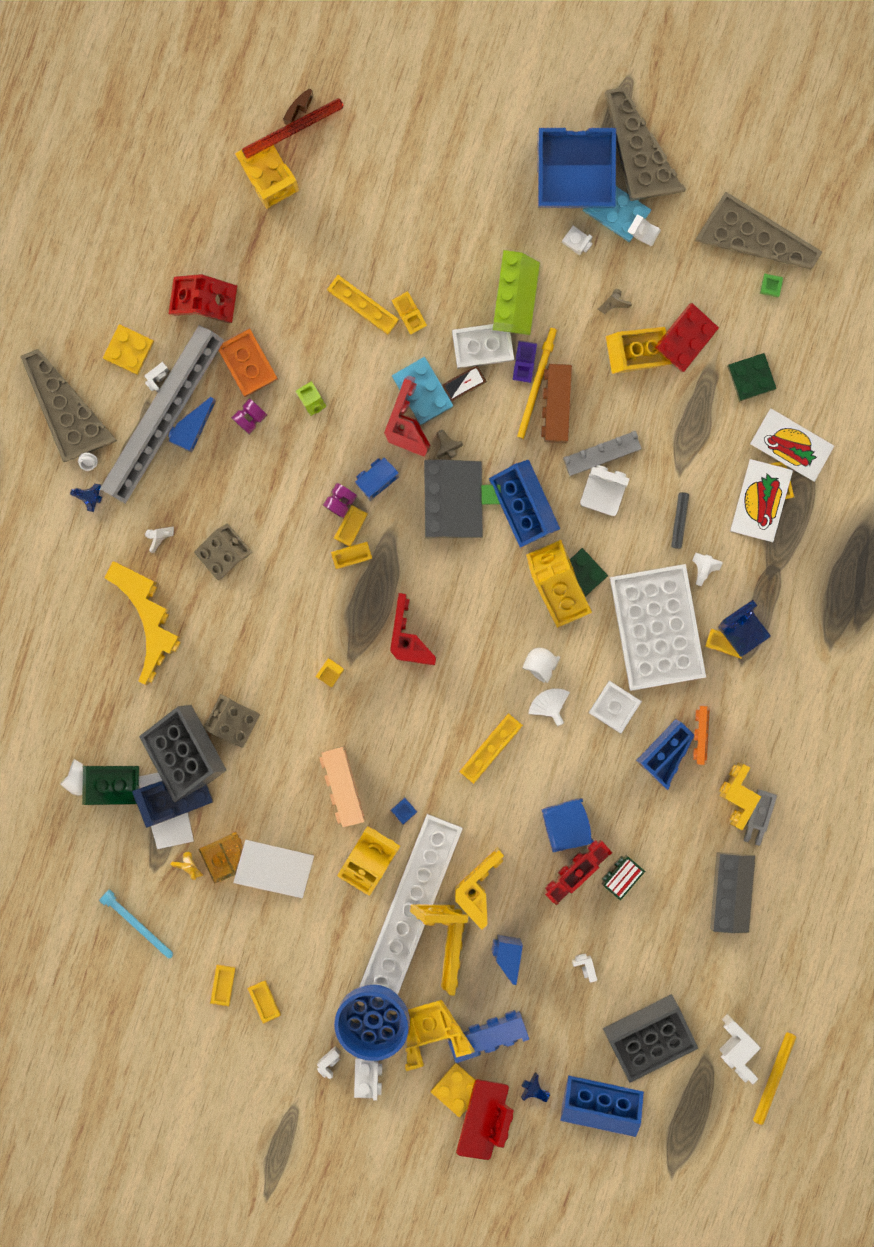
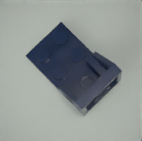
(157, 805)

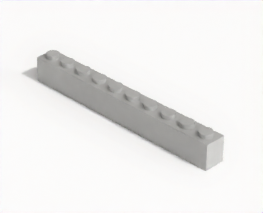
(162, 414)

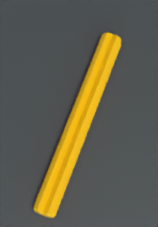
(774, 1078)

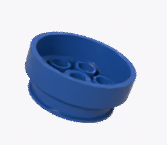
(353, 1035)

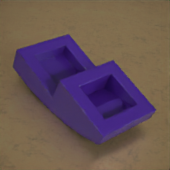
(524, 361)

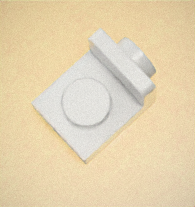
(644, 231)
(577, 240)
(158, 373)
(588, 969)
(331, 1059)

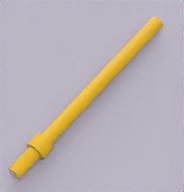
(547, 347)

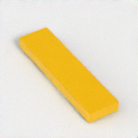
(362, 305)
(490, 748)

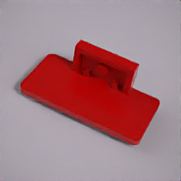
(485, 1120)

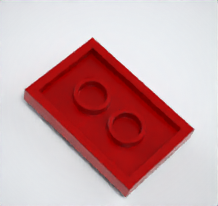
(686, 337)

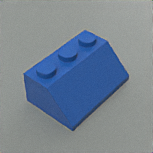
(508, 955)

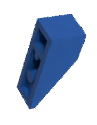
(190, 428)

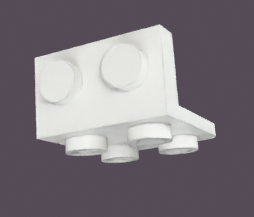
(604, 490)

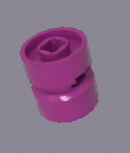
(253, 411)
(340, 507)

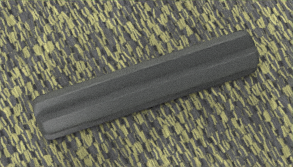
(680, 519)

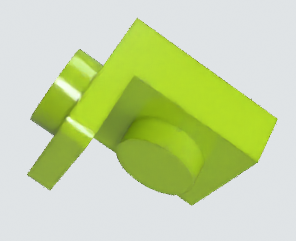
(311, 398)

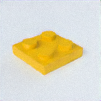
(128, 349)
(455, 1089)

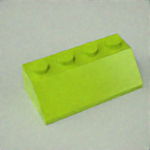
(516, 293)

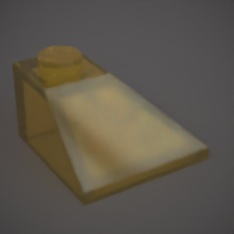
(222, 856)

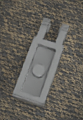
(761, 816)

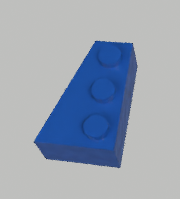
(666, 752)

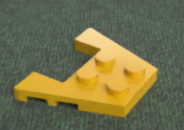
(431, 1024)

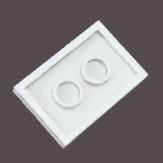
(481, 346)

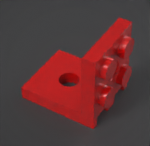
(201, 297)

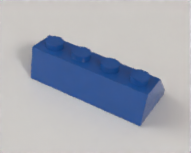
(524, 503)
(602, 1106)

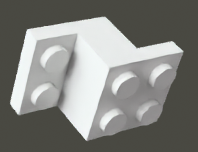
(739, 1050)

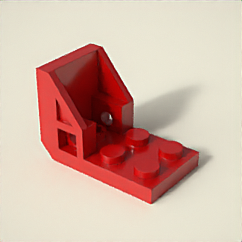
(412, 437)
(416, 650)

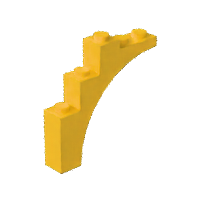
(158, 640)

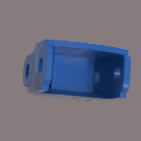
(567, 825)

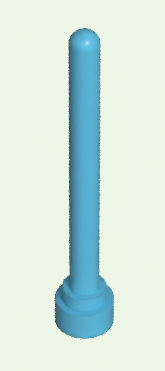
(109, 899)

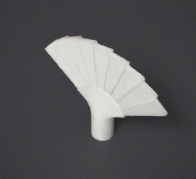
(549, 704)

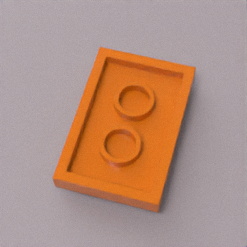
(247, 363)
(701, 735)

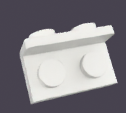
(367, 1079)

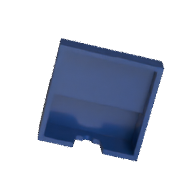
(576, 168)

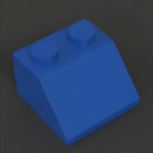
(377, 478)

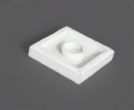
(615, 707)

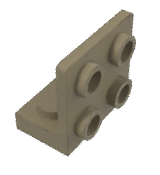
(222, 551)
(231, 721)

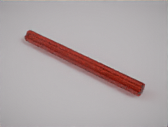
(292, 128)

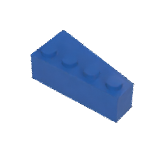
(494, 1033)

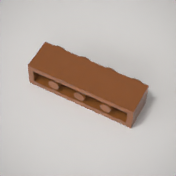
(557, 403)

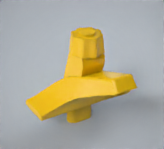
(188, 866)

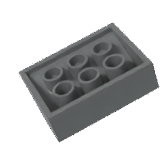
(453, 499)
(182, 752)
(650, 1038)

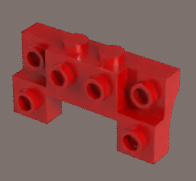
(578, 872)

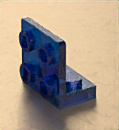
(744, 629)

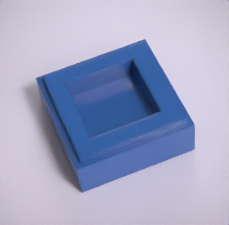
(403, 811)

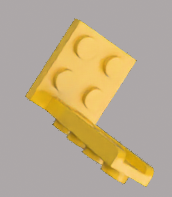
(455, 921)

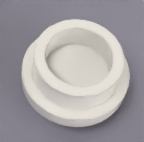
(87, 461)

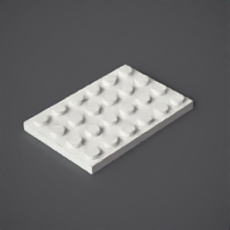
(657, 627)

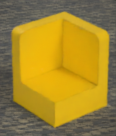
(330, 672)

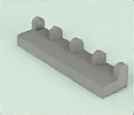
(602, 453)

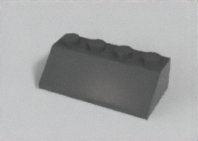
(732, 893)

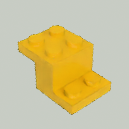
(739, 795)
(368, 860)

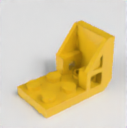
(269, 176)
(558, 583)
(475, 904)

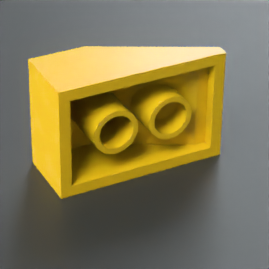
(635, 350)

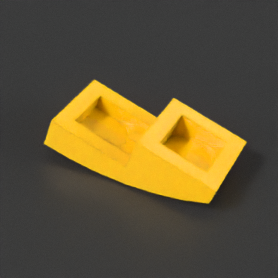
(408, 312)

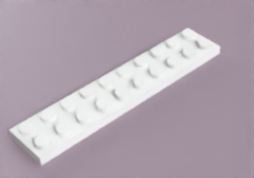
(418, 886)

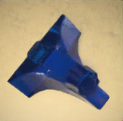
(88, 496)
(533, 1089)

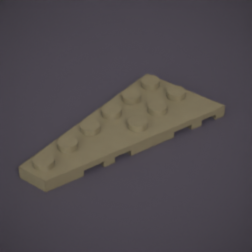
(641, 157)
(747, 231)
(68, 417)

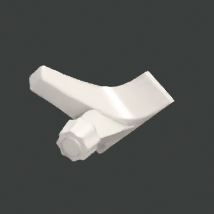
(158, 535)
(705, 566)

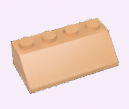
(343, 787)

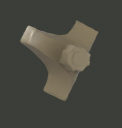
(614, 302)
(447, 445)

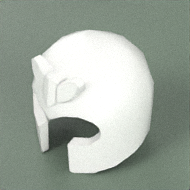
(541, 663)
(74, 780)

